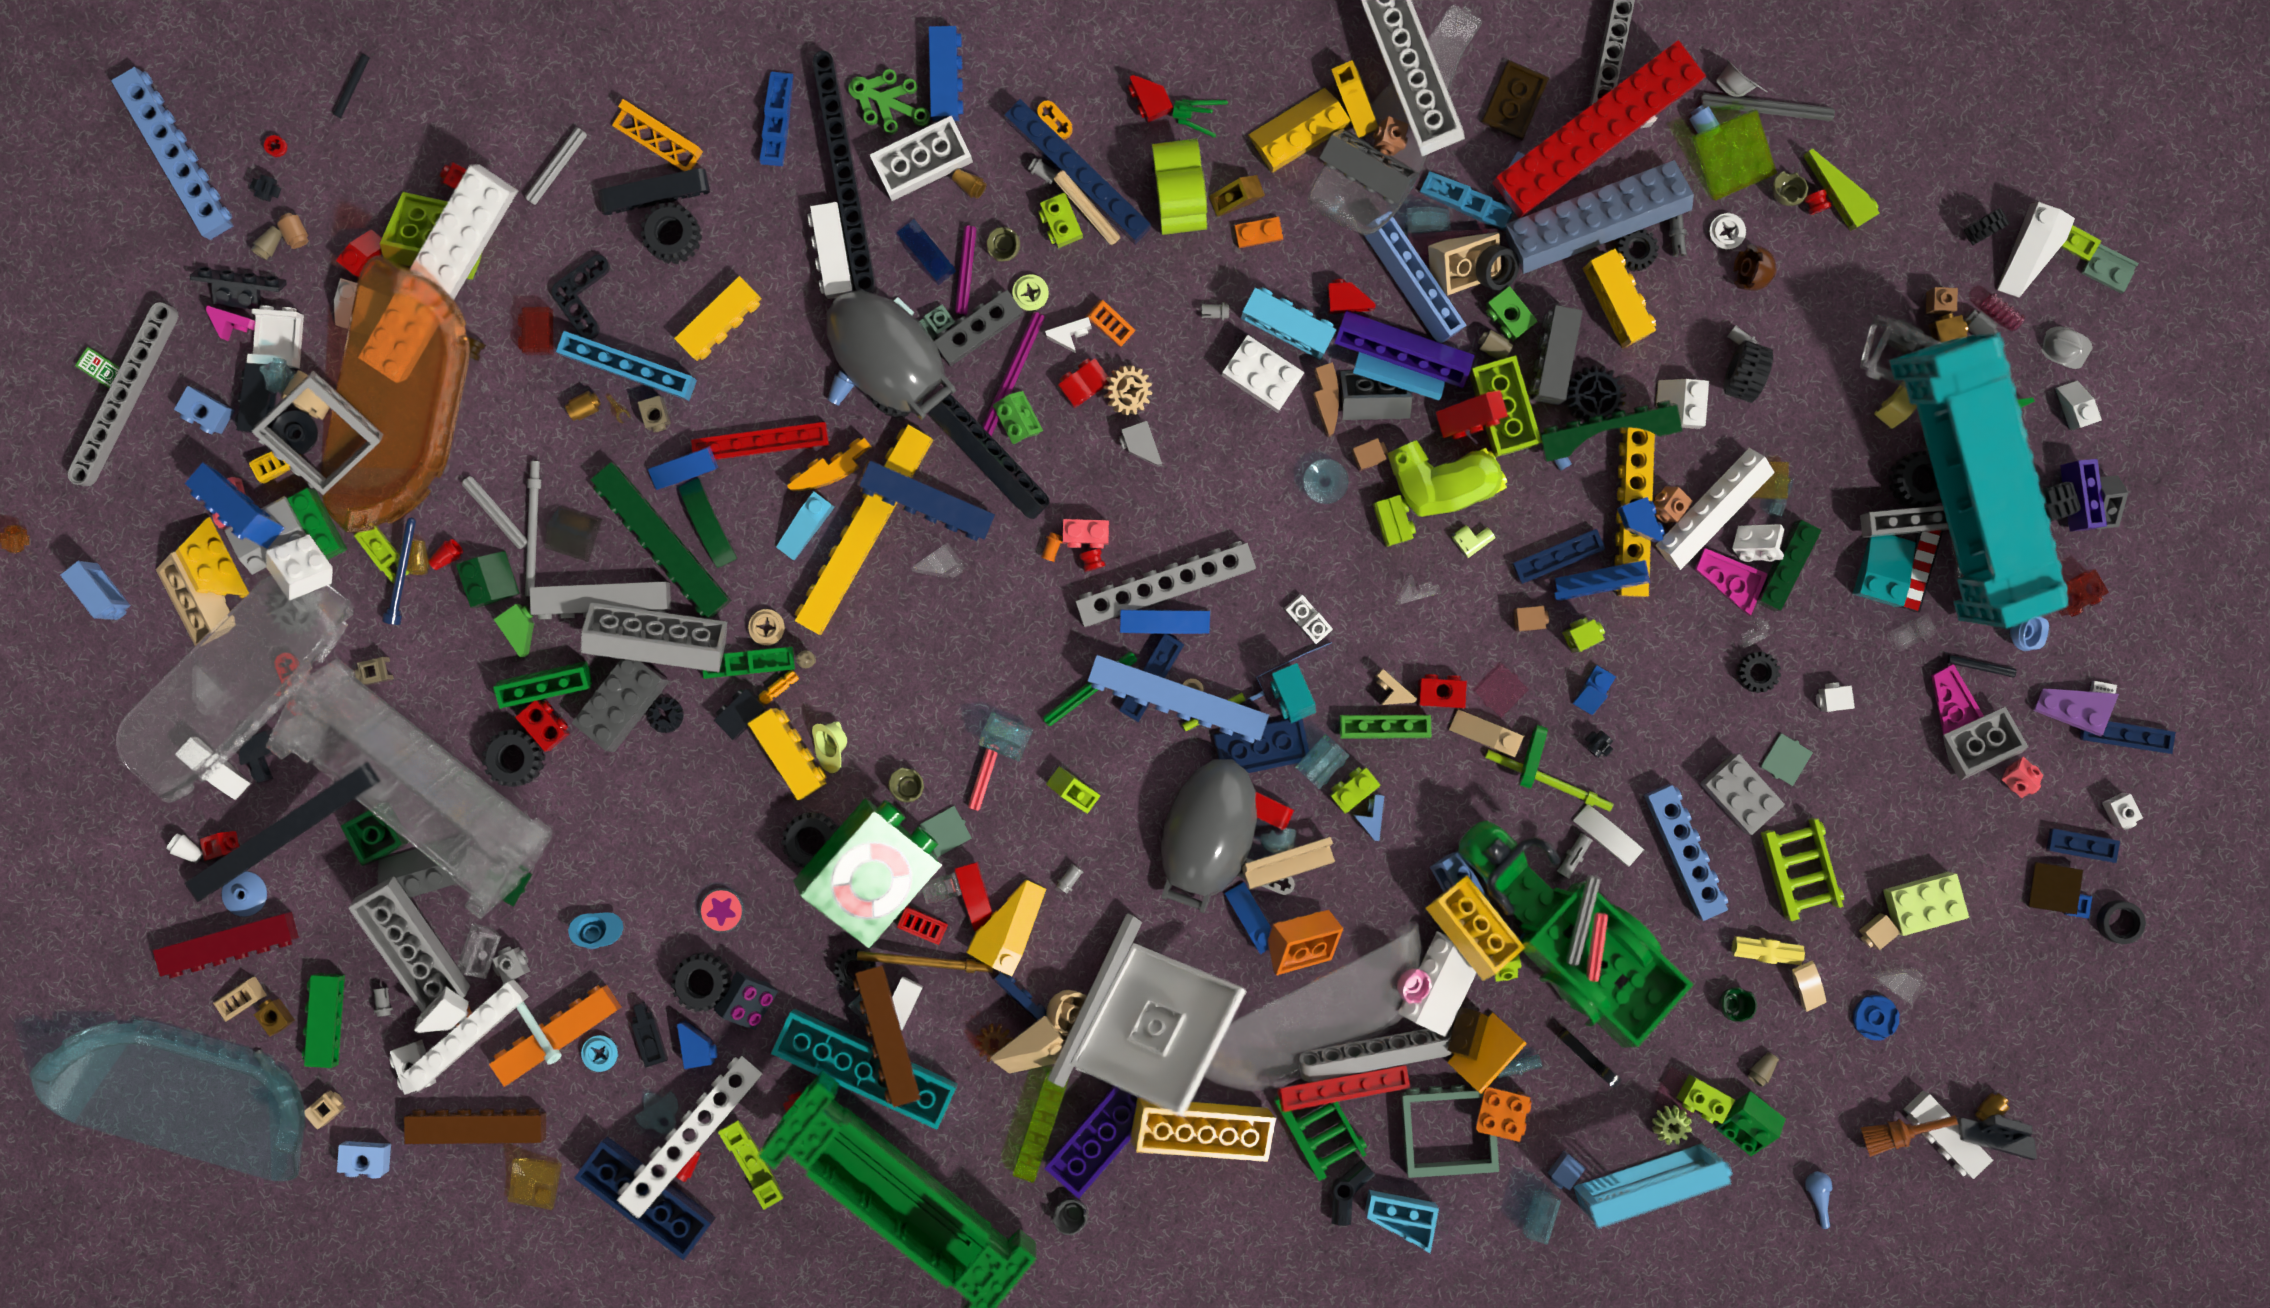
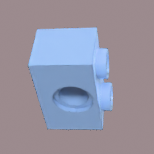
(376, 1153)

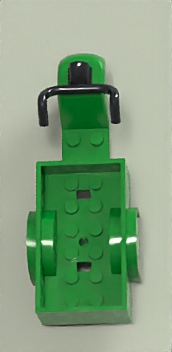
(1544, 915)

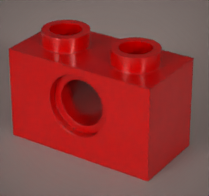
(1455, 696)

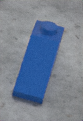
(1250, 916)

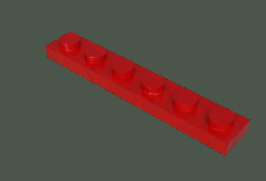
(764, 441)
(1343, 1088)

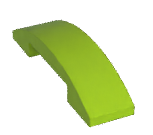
(757, 1171)

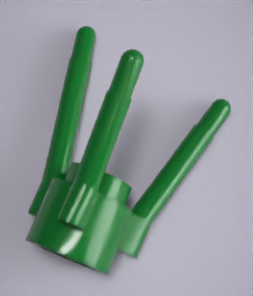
(1185, 109)

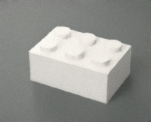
(1262, 374)

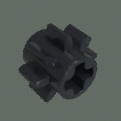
(265, 188)
(1599, 744)

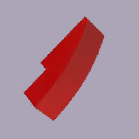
(974, 894)

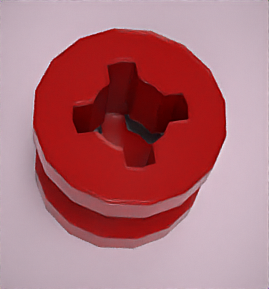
(1817, 202)
(1092, 560)

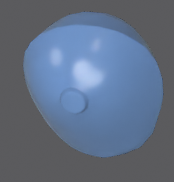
(2030, 634)

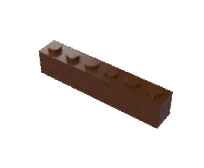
(888, 1036)
(475, 1127)

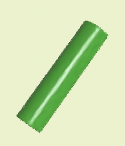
(1384, 726)

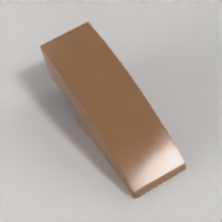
(1328, 397)

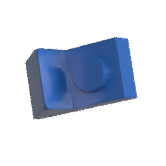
(1594, 690)

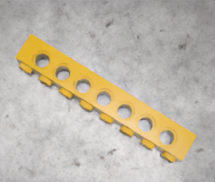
(1626, 493)

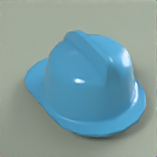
(595, 930)

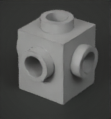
(514, 970)

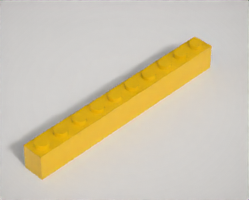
(859, 536)

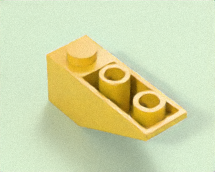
(1355, 98)

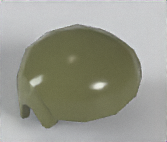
(1789, 189)
(1006, 239)
(906, 792)

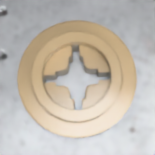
(760, 618)

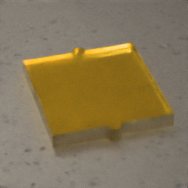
(1777, 485)

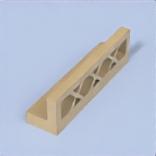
(1288, 863)

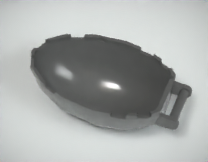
(886, 352)
(1208, 832)

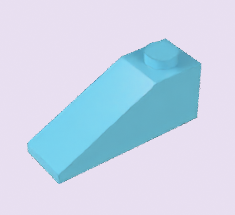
(805, 525)

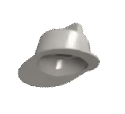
(1734, 82)
(2066, 347)

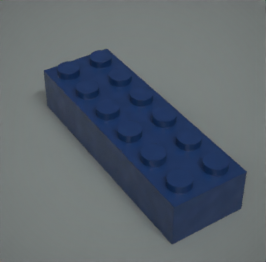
(672, 1216)

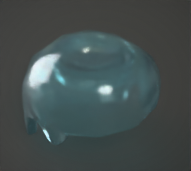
(1279, 843)

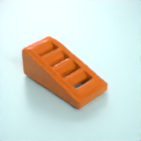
(1101, 304)

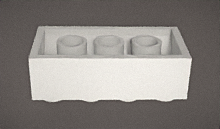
(1450, 982)

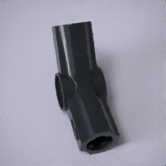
(1342, 1203)

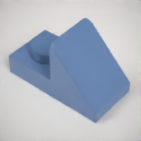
(1372, 823)

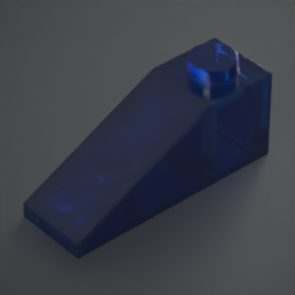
(926, 252)

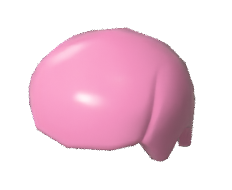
(1413, 985)

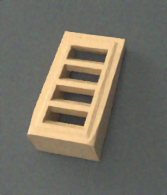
(251, 989)

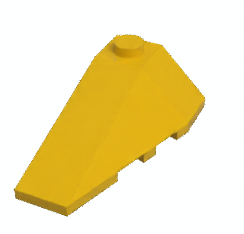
(1007, 932)

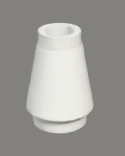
(184, 848)

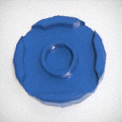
(1870, 1021)

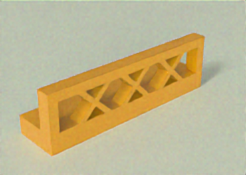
(662, 130)

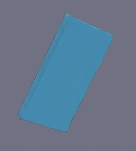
(1398, 376)

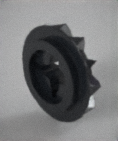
(676, 715)

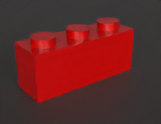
(1472, 415)

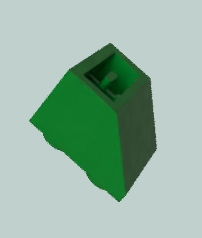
(1751, 1124)

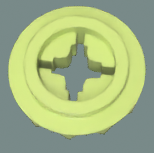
(1035, 283)

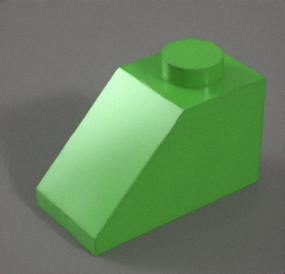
(517, 628)

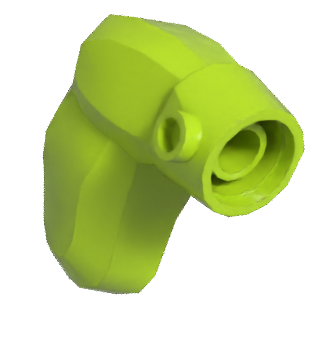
(1446, 486)

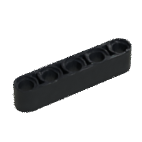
(653, 190)

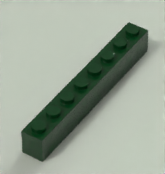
(661, 540)

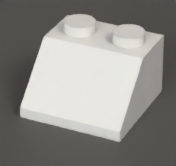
(1689, 396)

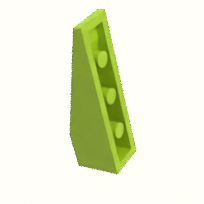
(1848, 198)

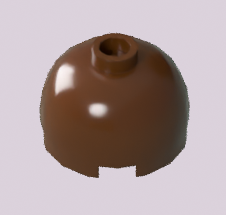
(1757, 265)

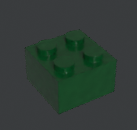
(372, 838)

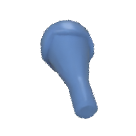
(1819, 1186)

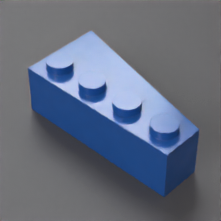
(233, 506)

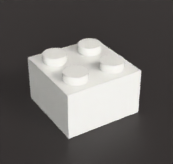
(299, 567)

